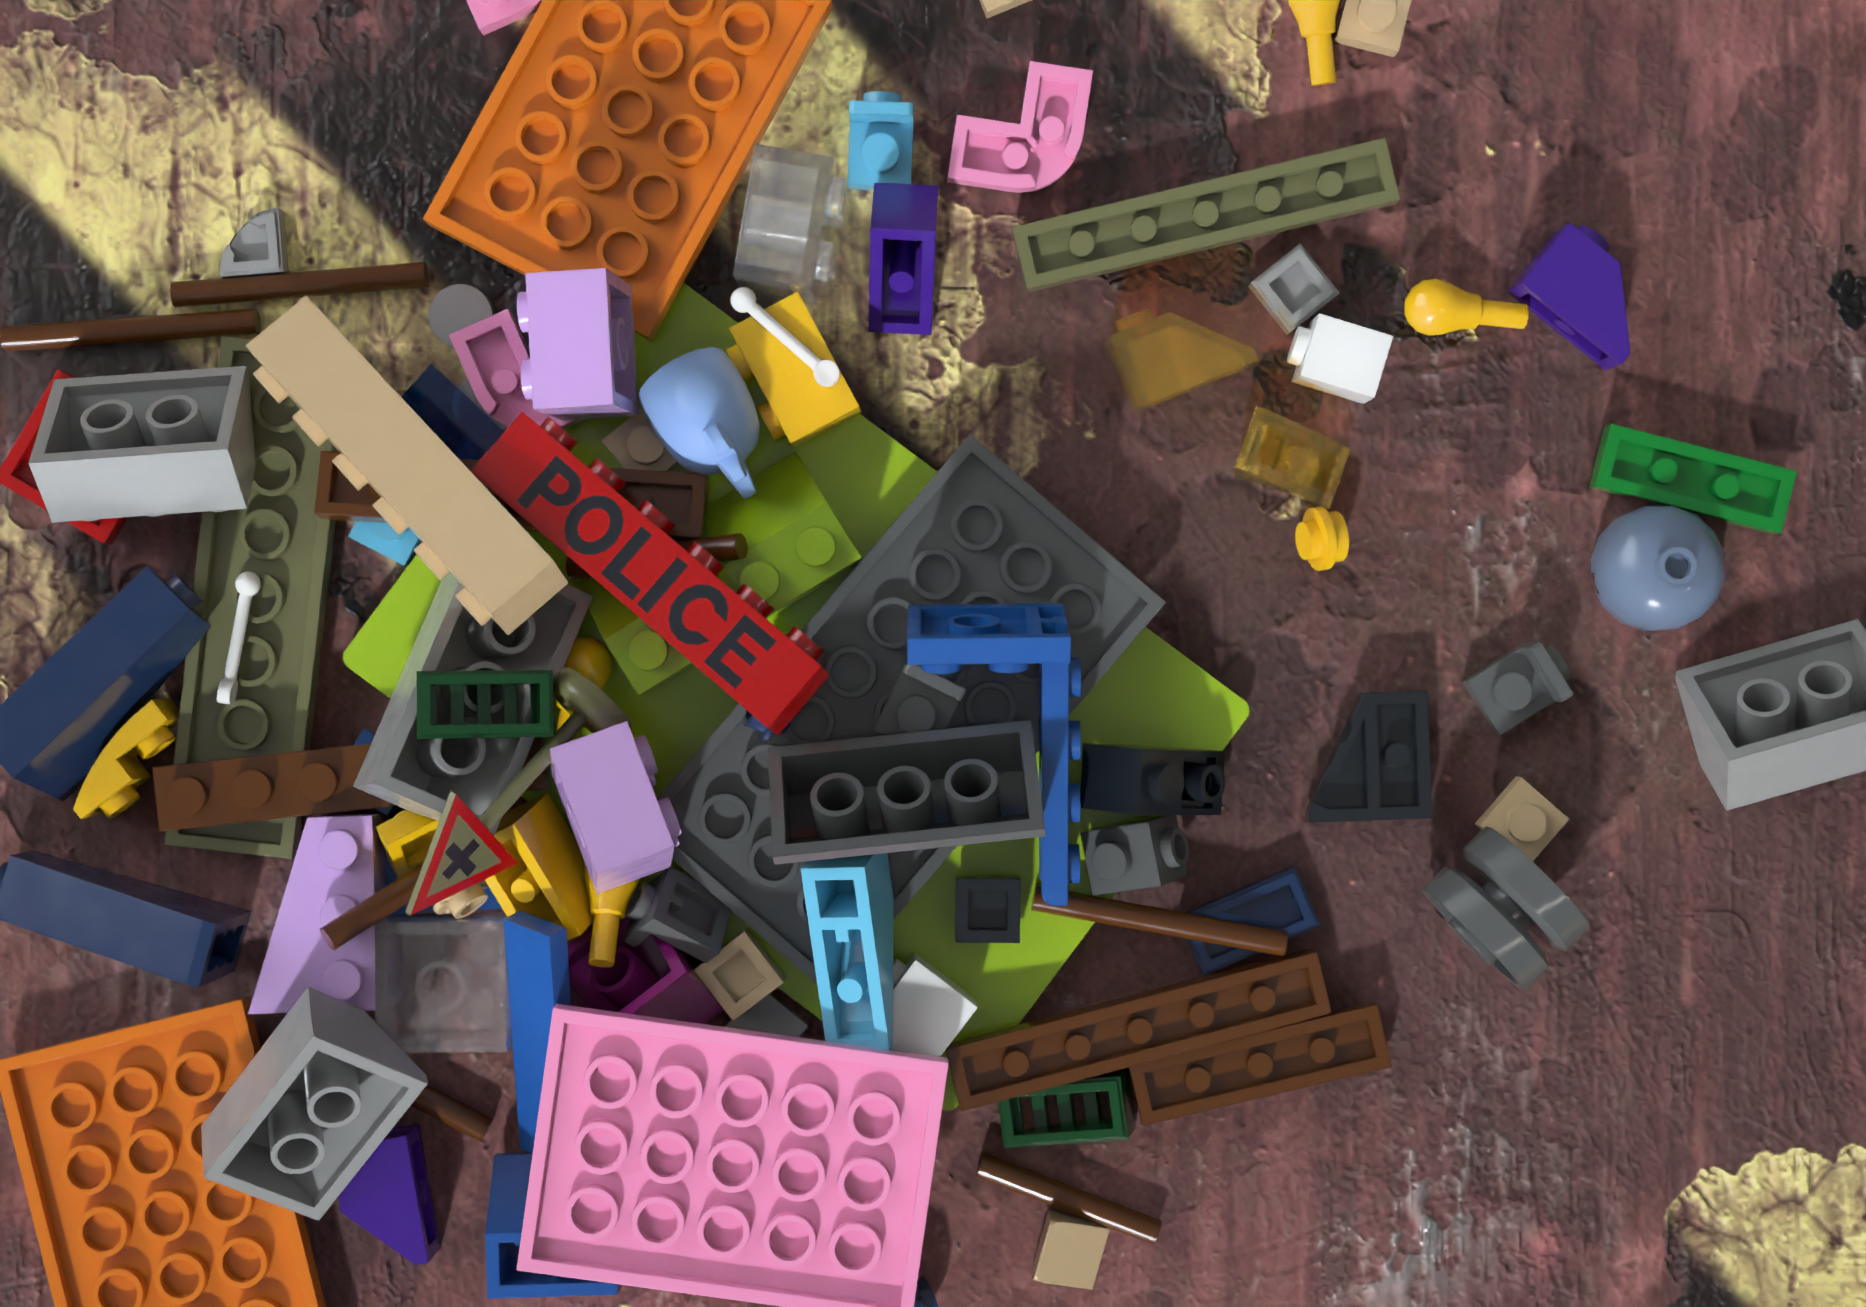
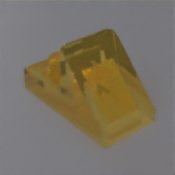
(1291, 458)

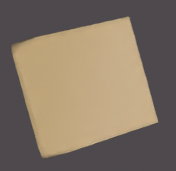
(1069, 1251)

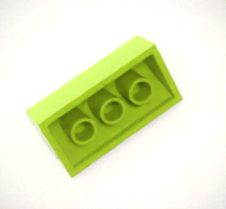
(791, 552)

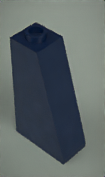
(97, 683)
(123, 917)

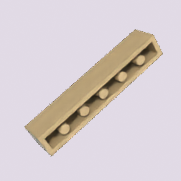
(407, 465)

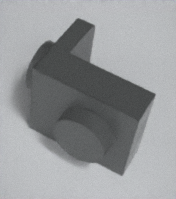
(1135, 854)

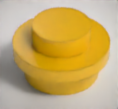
(1322, 538)

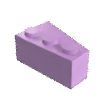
(333, 871)

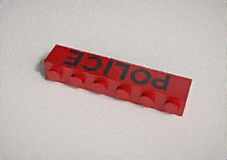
(651, 573)

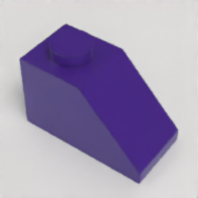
(902, 258)
(1579, 293)
(394, 1196)

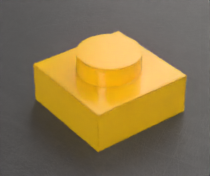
(407, 840)

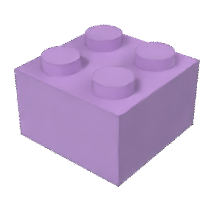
(579, 344)
(612, 806)

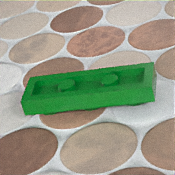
(1693, 479)

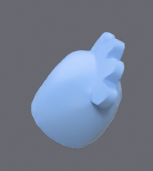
(704, 415)

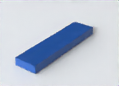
(536, 983)

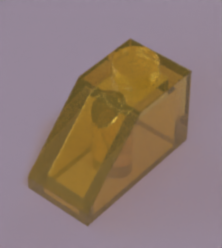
(1171, 357)

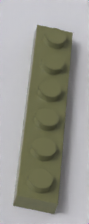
(1205, 215)

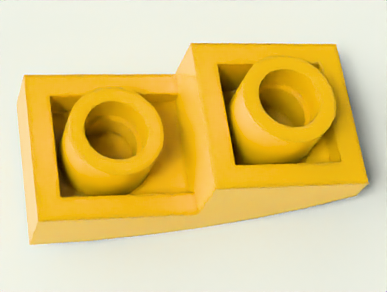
(117, 771)

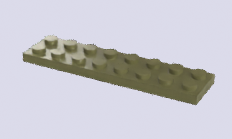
(285, 623)

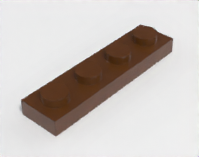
(1262, 1064)

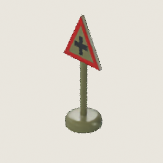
(462, 845)

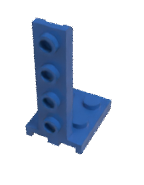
(1008, 641)

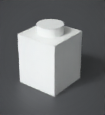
(1339, 358)

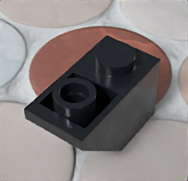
(1152, 780)

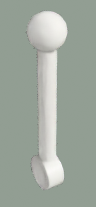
(825, 372)
(247, 585)

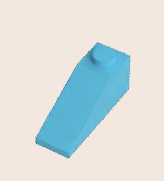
(852, 946)

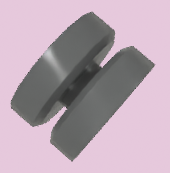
(1511, 902)

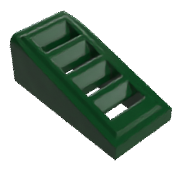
(540, 704)
(1069, 1131)

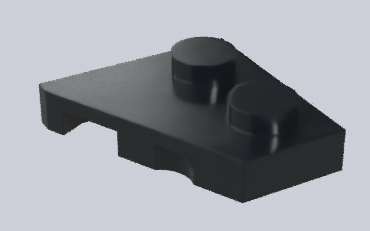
(1378, 762)

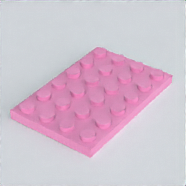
(731, 1162)

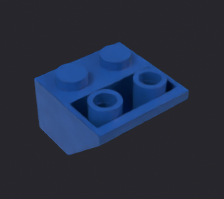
(503, 1239)

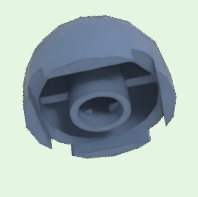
(1658, 568)

